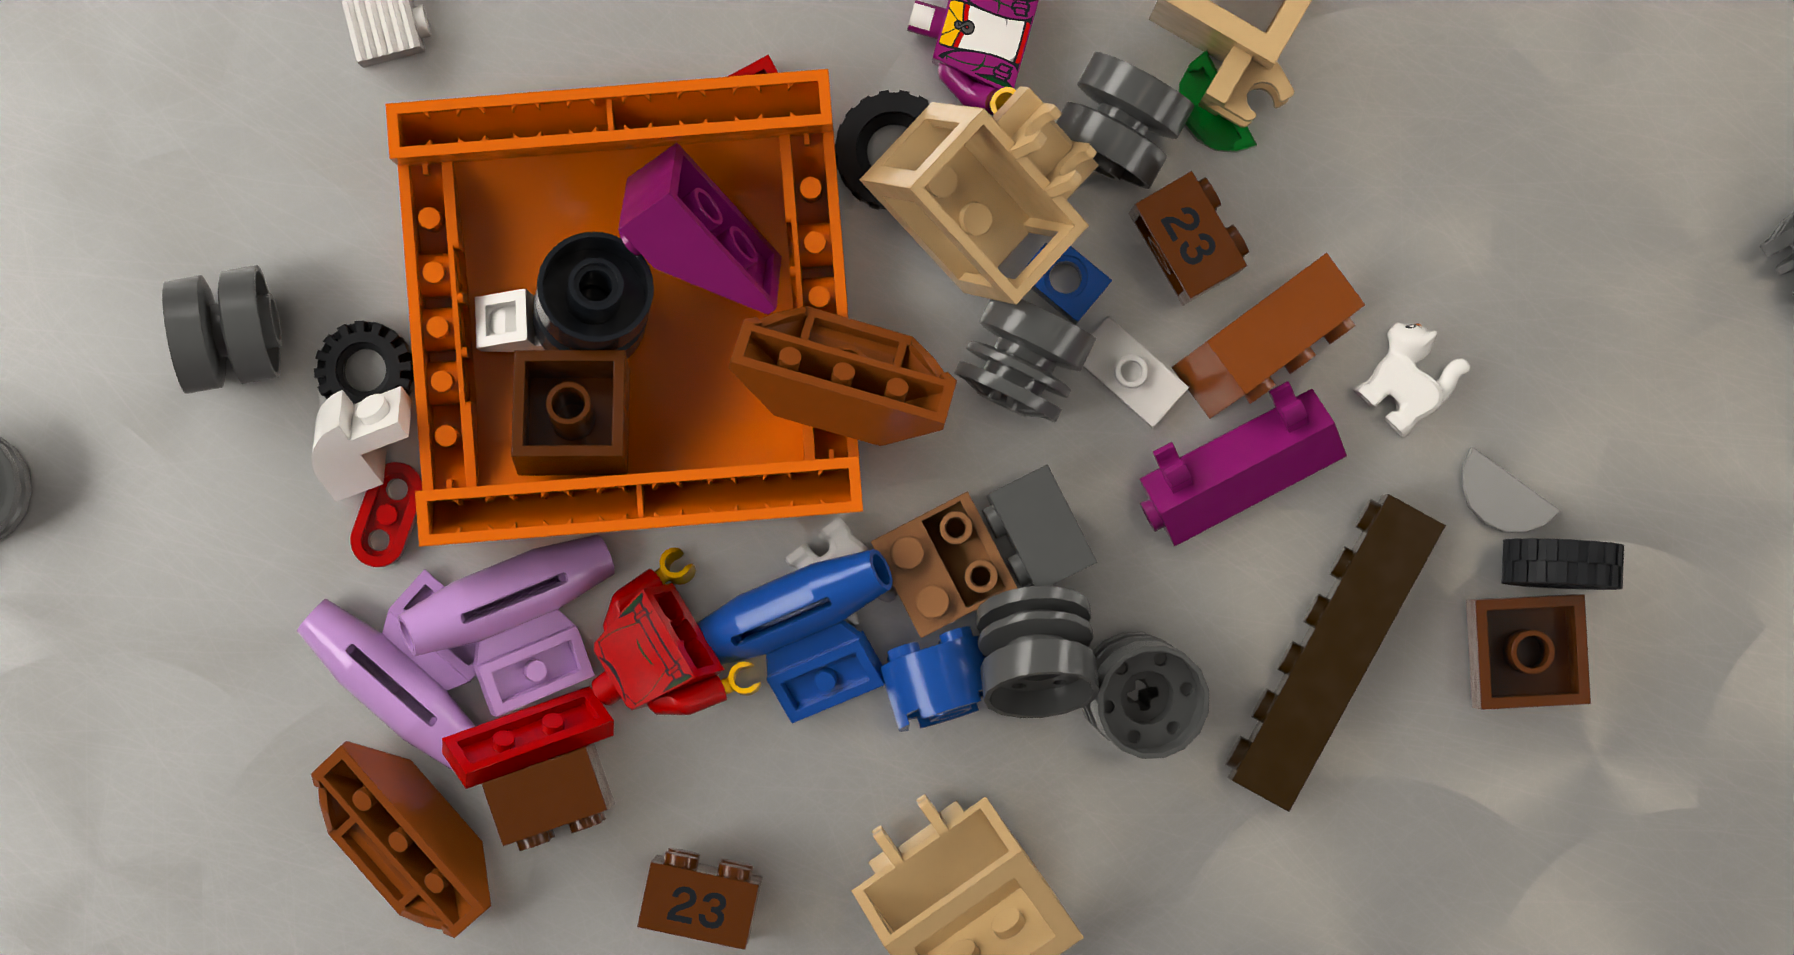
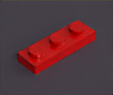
(527, 737)

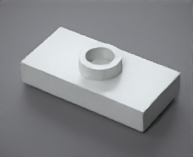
(1133, 373)

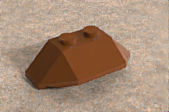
(842, 375)
(403, 837)

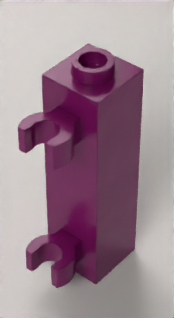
(1240, 466)

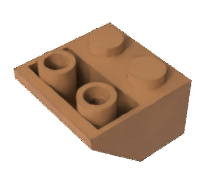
(944, 564)

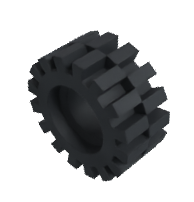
(356, 337)

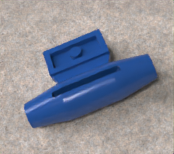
(803, 632)

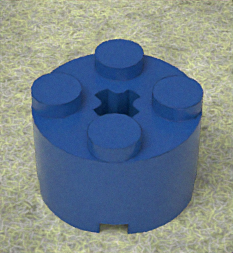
(934, 681)

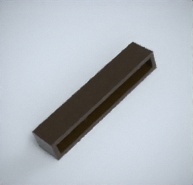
(1335, 651)

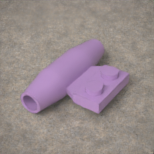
(515, 619)
(386, 677)

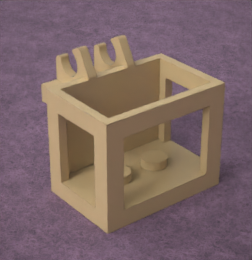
(1245, 52)
(981, 185)
(962, 890)

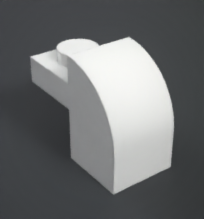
(353, 440)

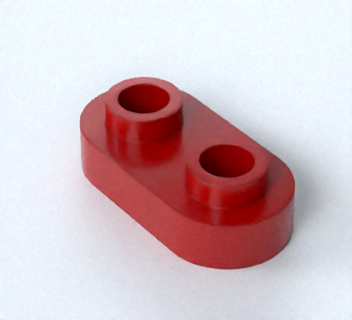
(384, 513)

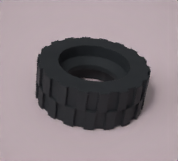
(858, 128)
(1562, 564)

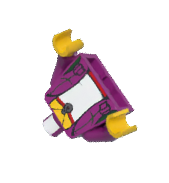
(977, 46)

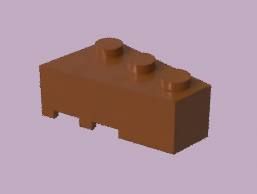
(1271, 336)

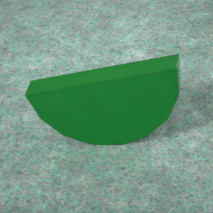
(1206, 128)

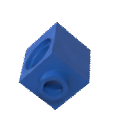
(1076, 303)

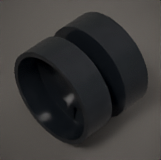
(592, 295)

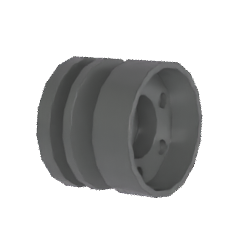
(1024, 357)
(1036, 652)
(1167, 710)

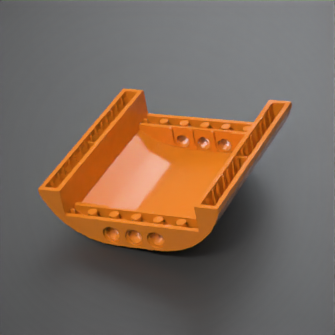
(514, 175)

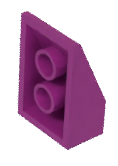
(696, 232)

